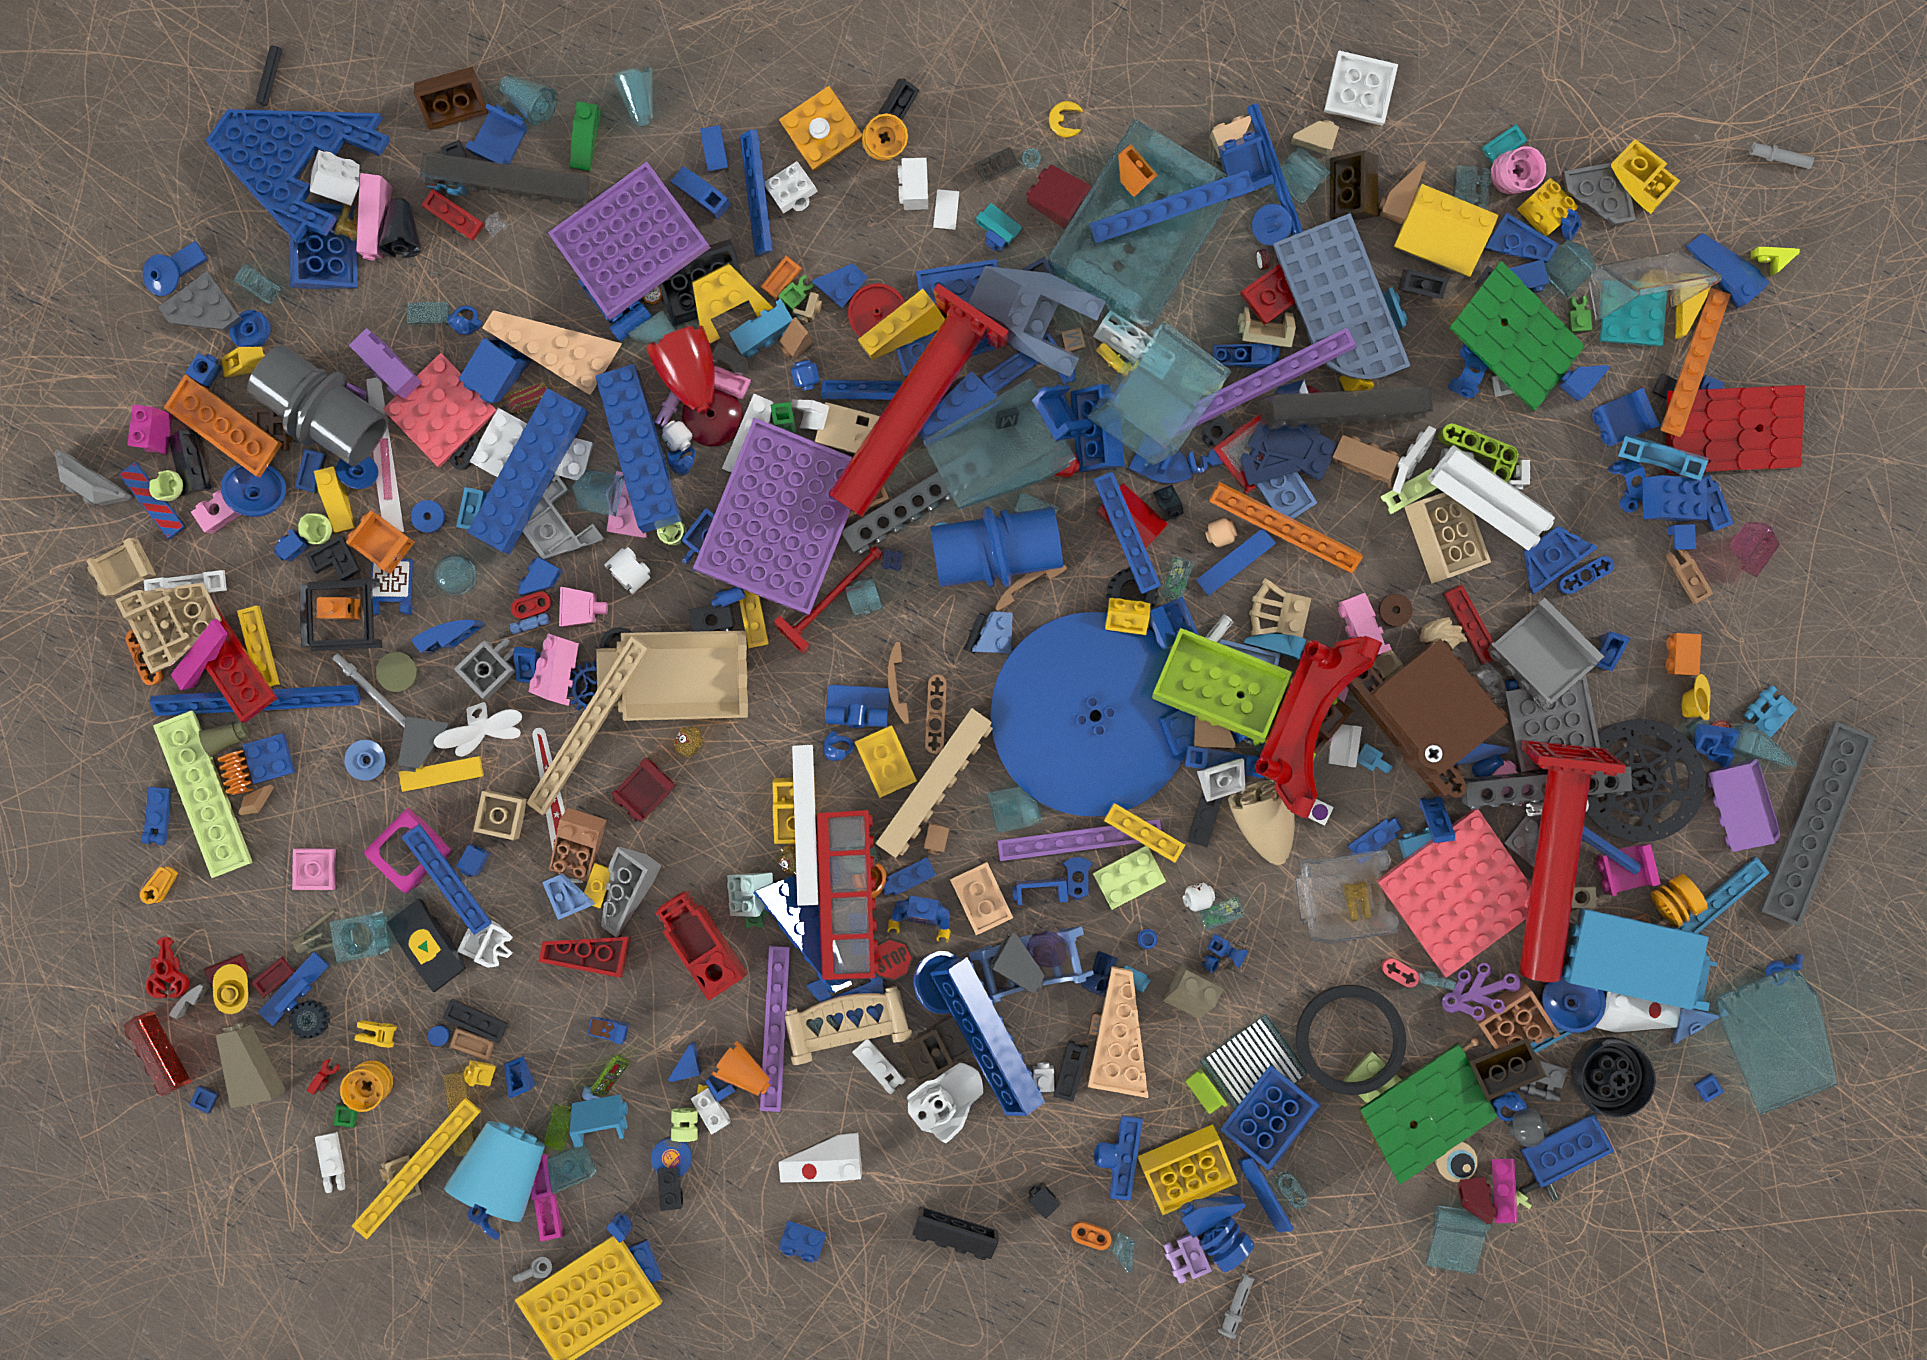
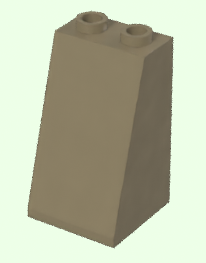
(246, 1067)

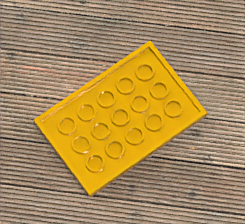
(588, 1300)

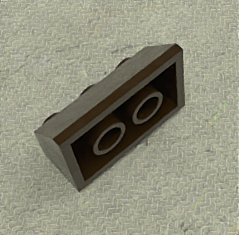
(1354, 185)
(1507, 1069)

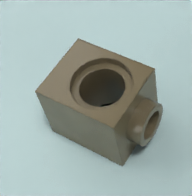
(1588, 897)

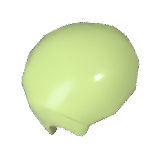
(166, 486)
(315, 528)

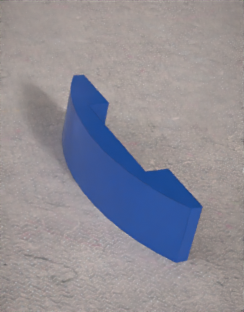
(1206, 758)

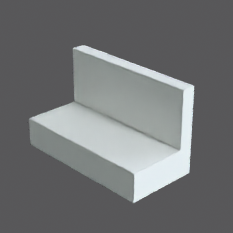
(814, 413)
(1345, 746)

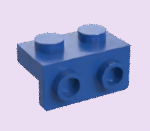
(802, 1242)

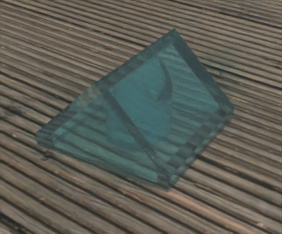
(1569, 267)
(598, 492)
(570, 1168)

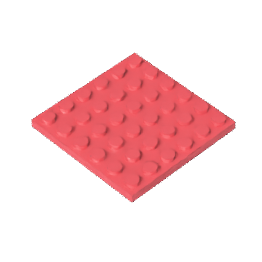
(1459, 893)

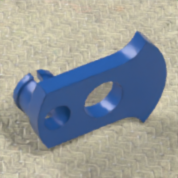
(1080, 865)

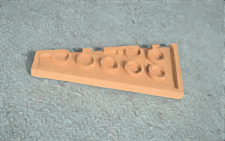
(1118, 1048)

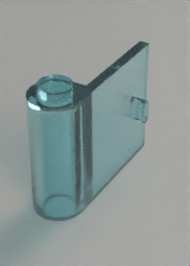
(1456, 1240)

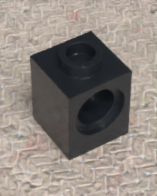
(1224, 427)
(1043, 1200)

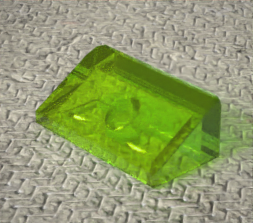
(558, 1127)

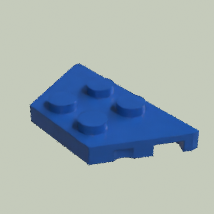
(1553, 556)

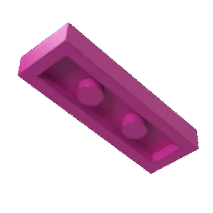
(1504, 1191)

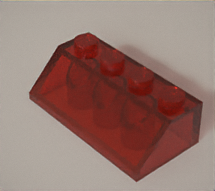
(156, 1053)

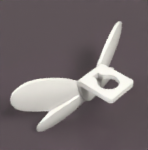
(470, 736)

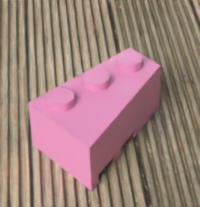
(1361, 619)
(554, 669)

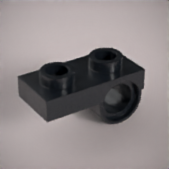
(669, 1188)

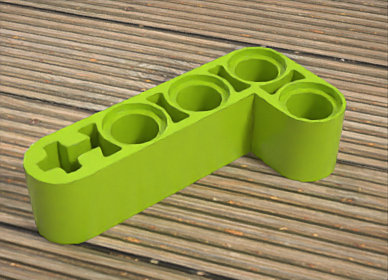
(1477, 448)

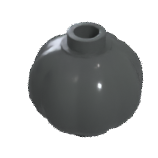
(1528, 1127)

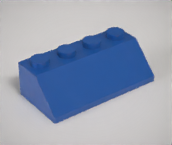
(1096, 447)

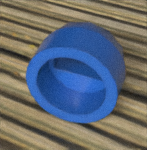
(1211, 963)

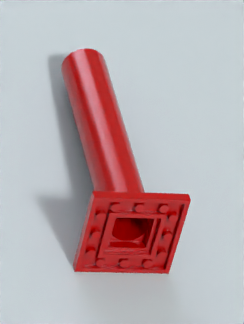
(916, 399)
(1558, 850)

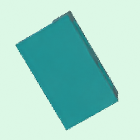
(999, 223)

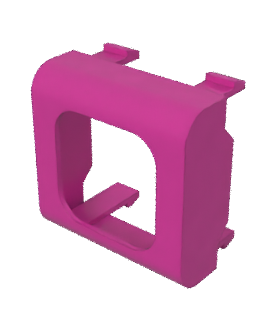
(415, 878)

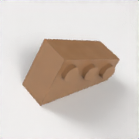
(1367, 459)

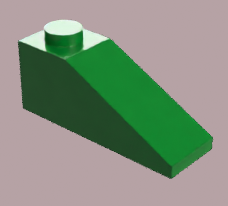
(584, 135)

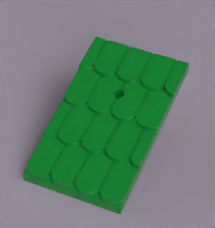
(1516, 335)
(1427, 1113)

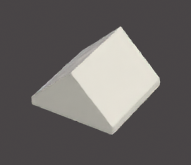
(1223, 779)

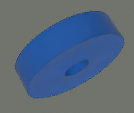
(437, 516)

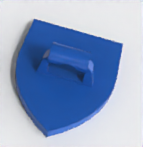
(1171, 470)

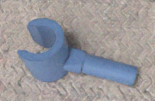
(587, 1094)

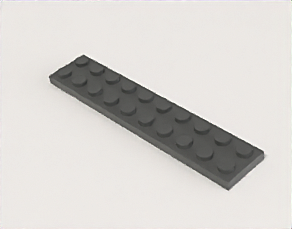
(1816, 823)

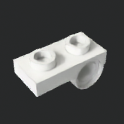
(711, 1112)

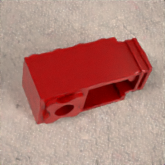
(700, 945)

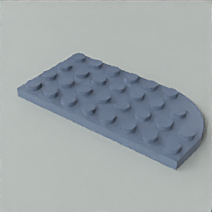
(1340, 291)

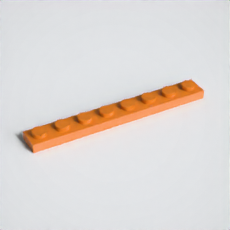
(1695, 362)
(1285, 527)

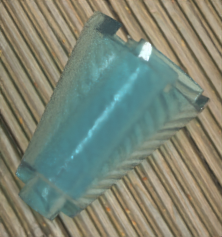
(636, 93)
(532, 99)

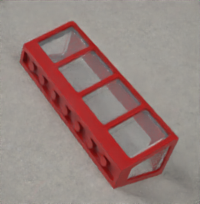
(846, 895)

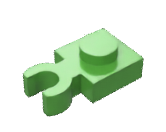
(794, 295)
(1580, 318)

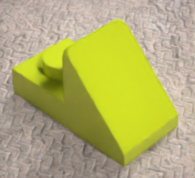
(1776, 256)

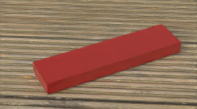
(1470, 622)

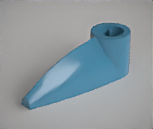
(1285, 645)

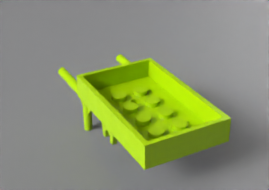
(1207, 677)

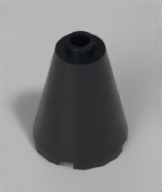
(399, 231)

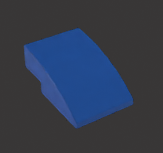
(446, 635)

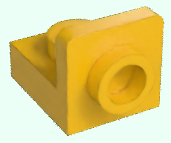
(479, 1073)

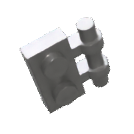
(1555, 1078)

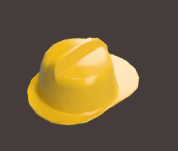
(1697, 700)
(230, 989)

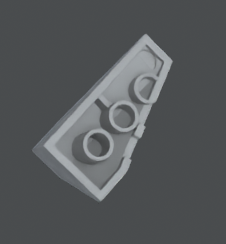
(629, 881)

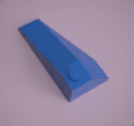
(1738, 275)

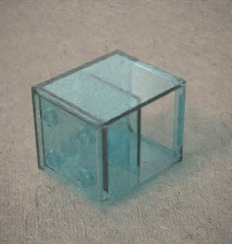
(1159, 394)

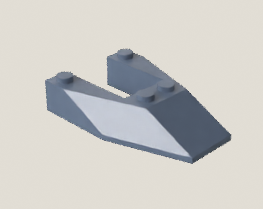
(1025, 305)

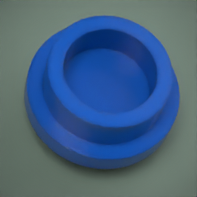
(1147, 939)

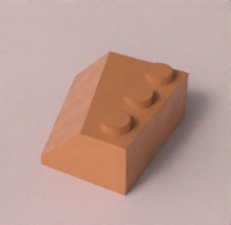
(1520, 1020)

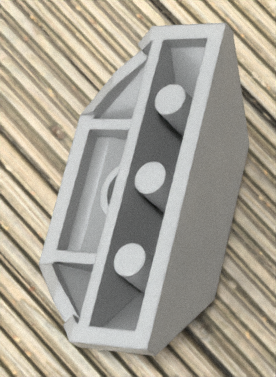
(88, 482)

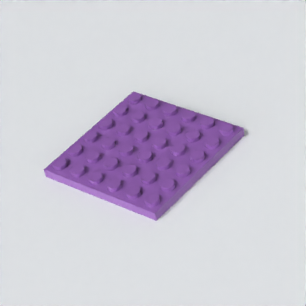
(628, 240)

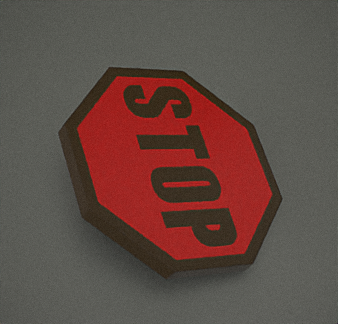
(893, 959)

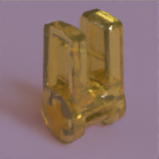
(345, 225)
(1362, 896)

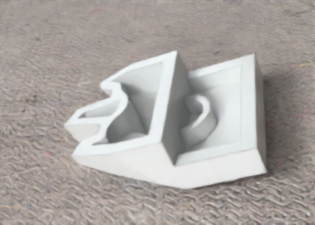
(486, 945)

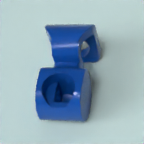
(1211, 459)
(1222, 947)

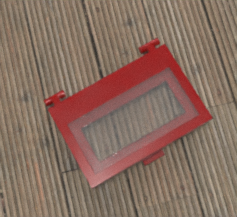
(1232, 449)

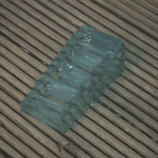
(268, 290)

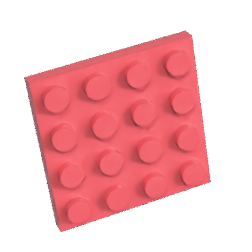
(440, 411)

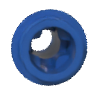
(1487, 766)

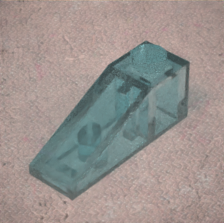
(1760, 745)

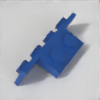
(296, 986)

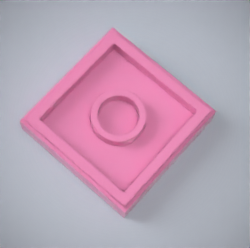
(314, 869)

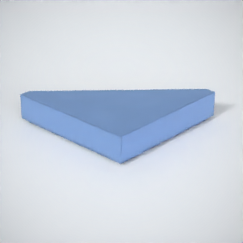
(1691, 1022)

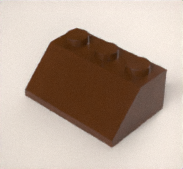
(450, 98)

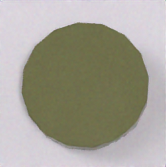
(397, 671)

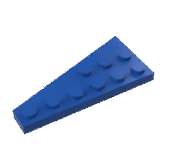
(798, 923)

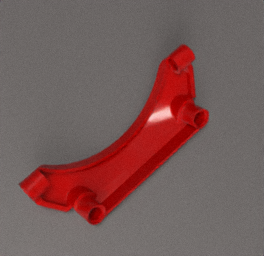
(1292, 740)

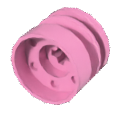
(1528, 168)

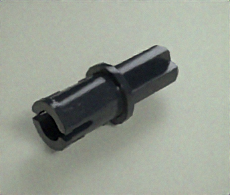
(974, 635)

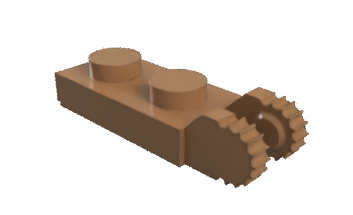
(1690, 576)

